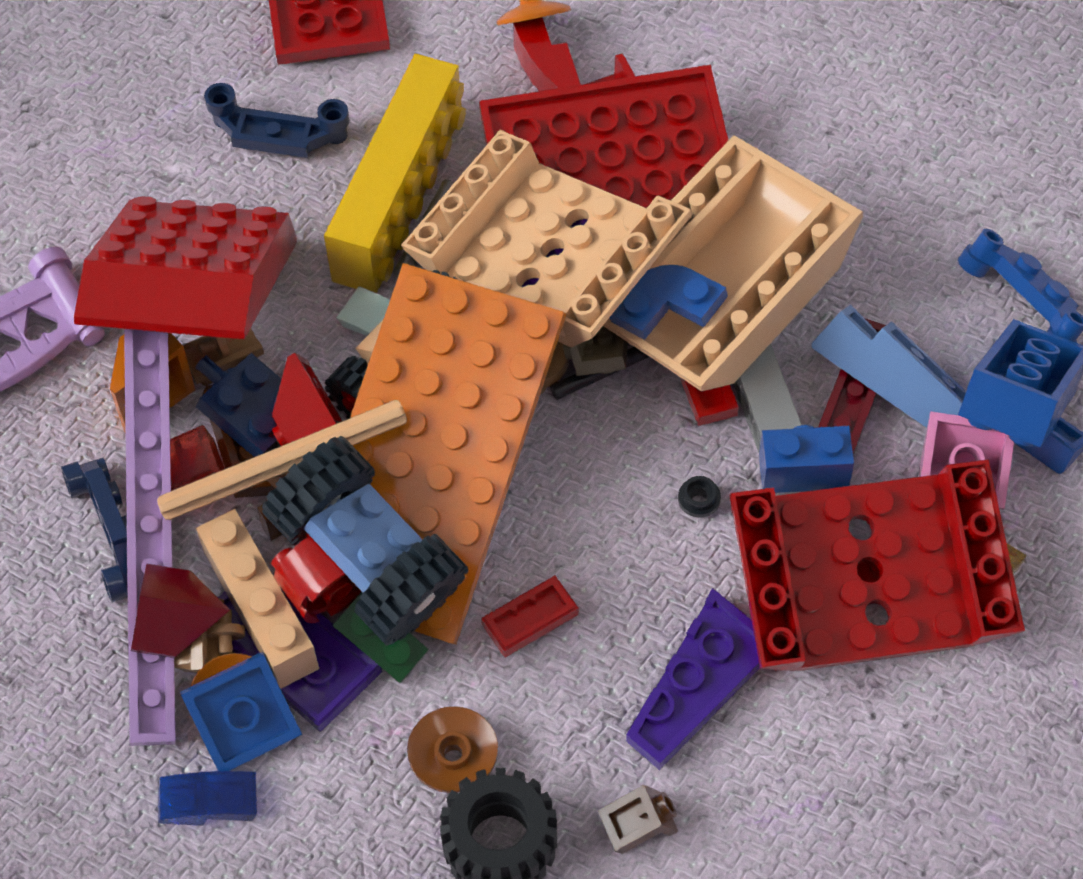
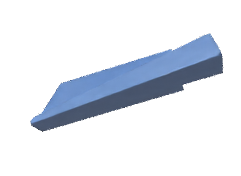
(889, 365)

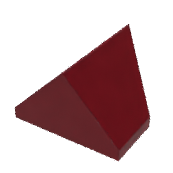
(173, 611)

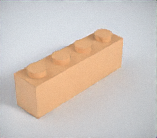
(257, 598)

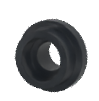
(703, 487)

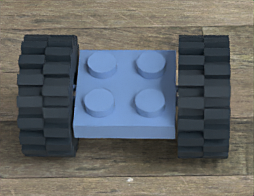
(368, 540)

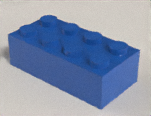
(1023, 384)

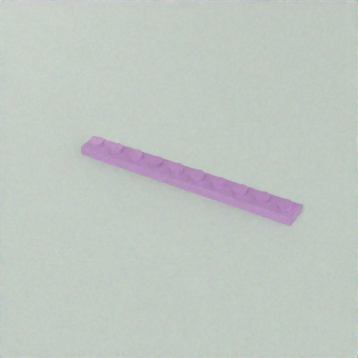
(147, 530)

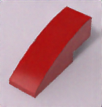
(544, 63)

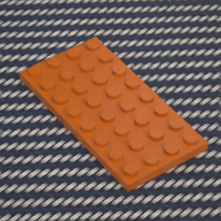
(469, 384)

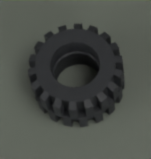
(499, 797)

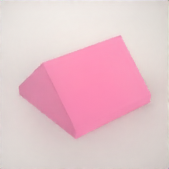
(954, 440)

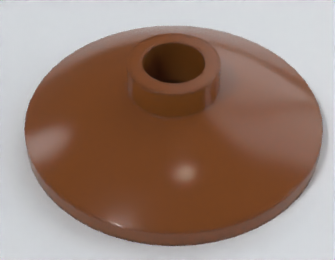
(448, 731)

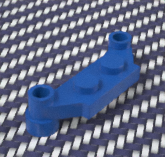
(1028, 278)

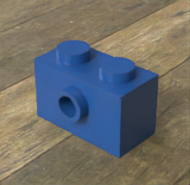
(806, 458)

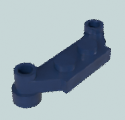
(273, 130)
(95, 479)

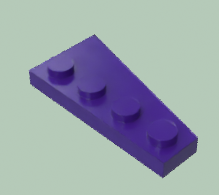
(697, 681)

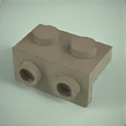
(601, 354)

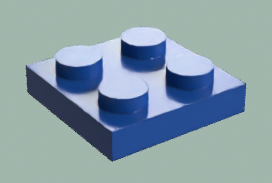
(241, 713)

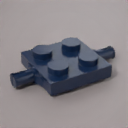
(242, 402)

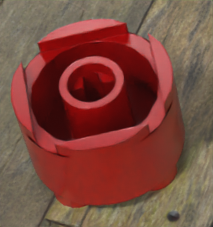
(313, 580)

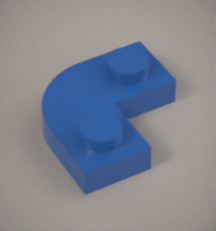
(665, 289)

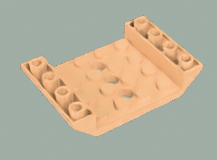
(515, 211)

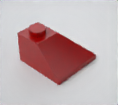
(301, 403)

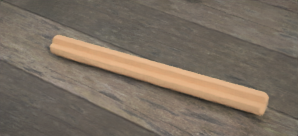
(277, 461)

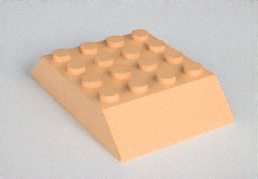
(763, 239)

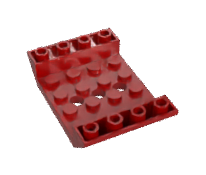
(936, 556)

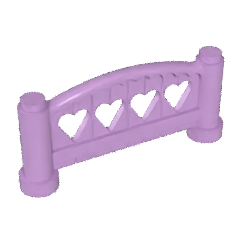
(49, 295)

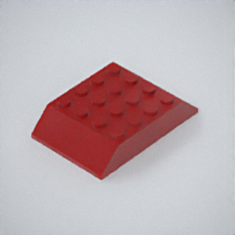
(184, 268)

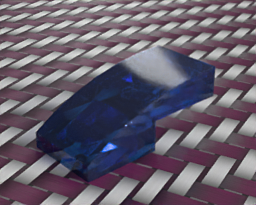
(207, 795)

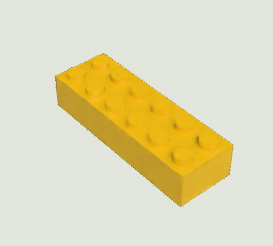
(395, 174)

